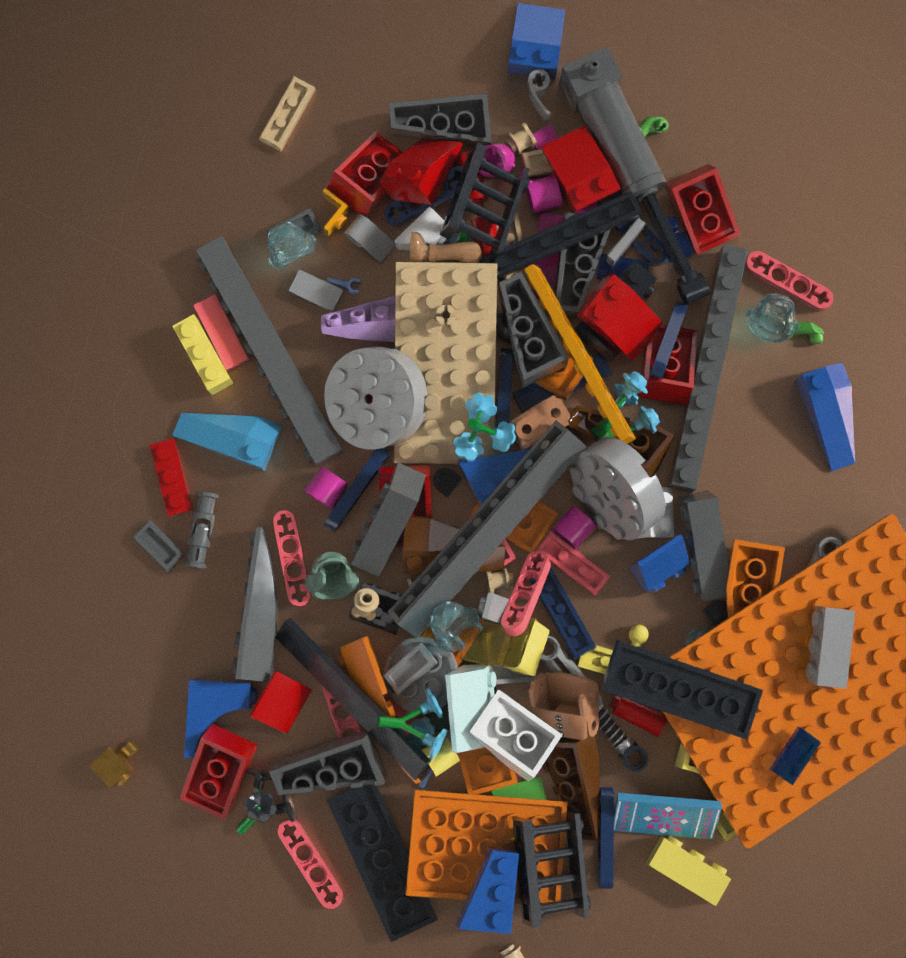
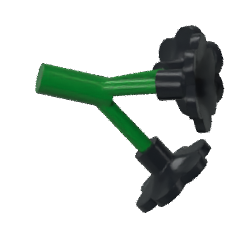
(261, 805)

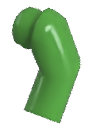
(653, 125)
(812, 330)

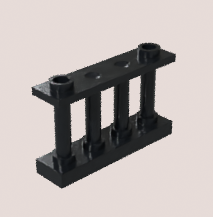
(462, 202)
(531, 884)

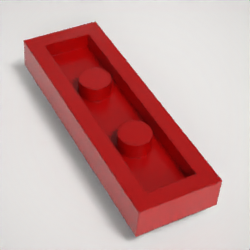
(171, 477)

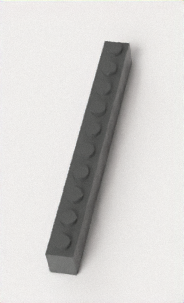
(269, 351)
(708, 368)
(487, 528)

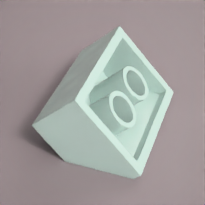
(468, 695)

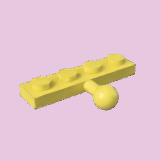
(599, 658)

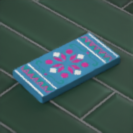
(666, 815)

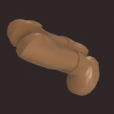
(456, 252)

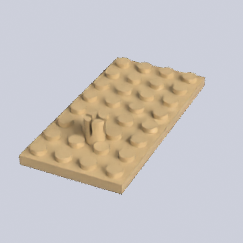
(450, 333)

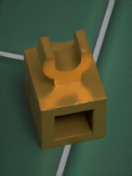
(113, 765)

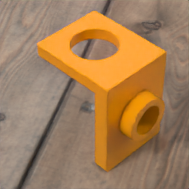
(339, 217)

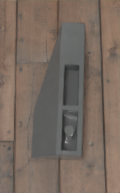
(258, 616)

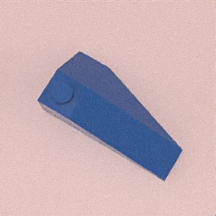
(829, 405)

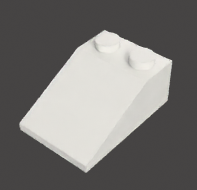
(515, 735)

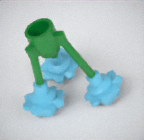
(627, 394)

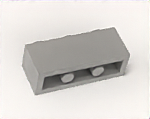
(830, 647)

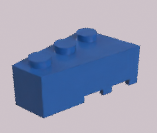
(488, 472)
(492, 895)

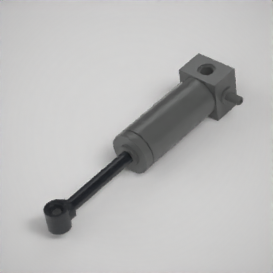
(595, 91)

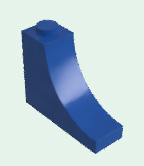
(211, 701)

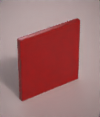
(280, 702)

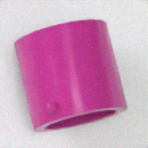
(499, 155)
(543, 194)
(326, 488)
(574, 527)

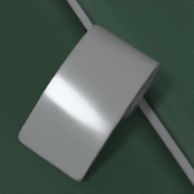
(536, 92)
(369, 236)

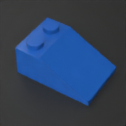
(536, 40)
(661, 564)

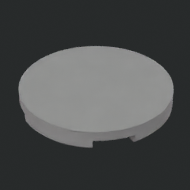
(433, 679)

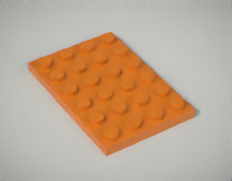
(456, 831)

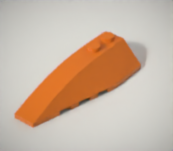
(752, 573)
(367, 675)

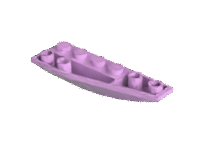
(364, 322)

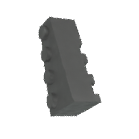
(447, 119)
(577, 270)
(530, 332)
(388, 519)
(705, 544)
(333, 765)

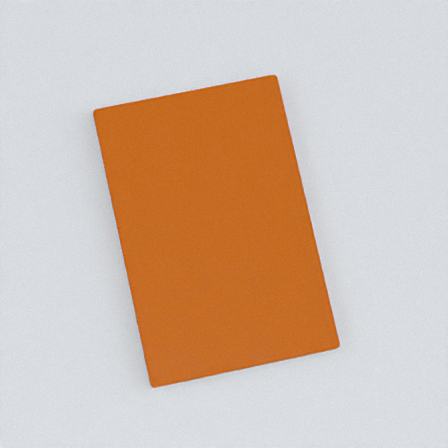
(770, 651)

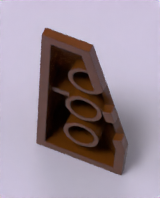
(649, 445)
(427, 537)
(577, 779)

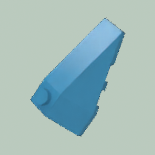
(234, 436)

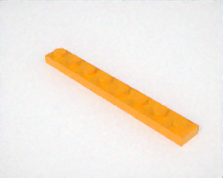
(583, 362)

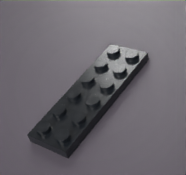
(681, 689)
(380, 859)

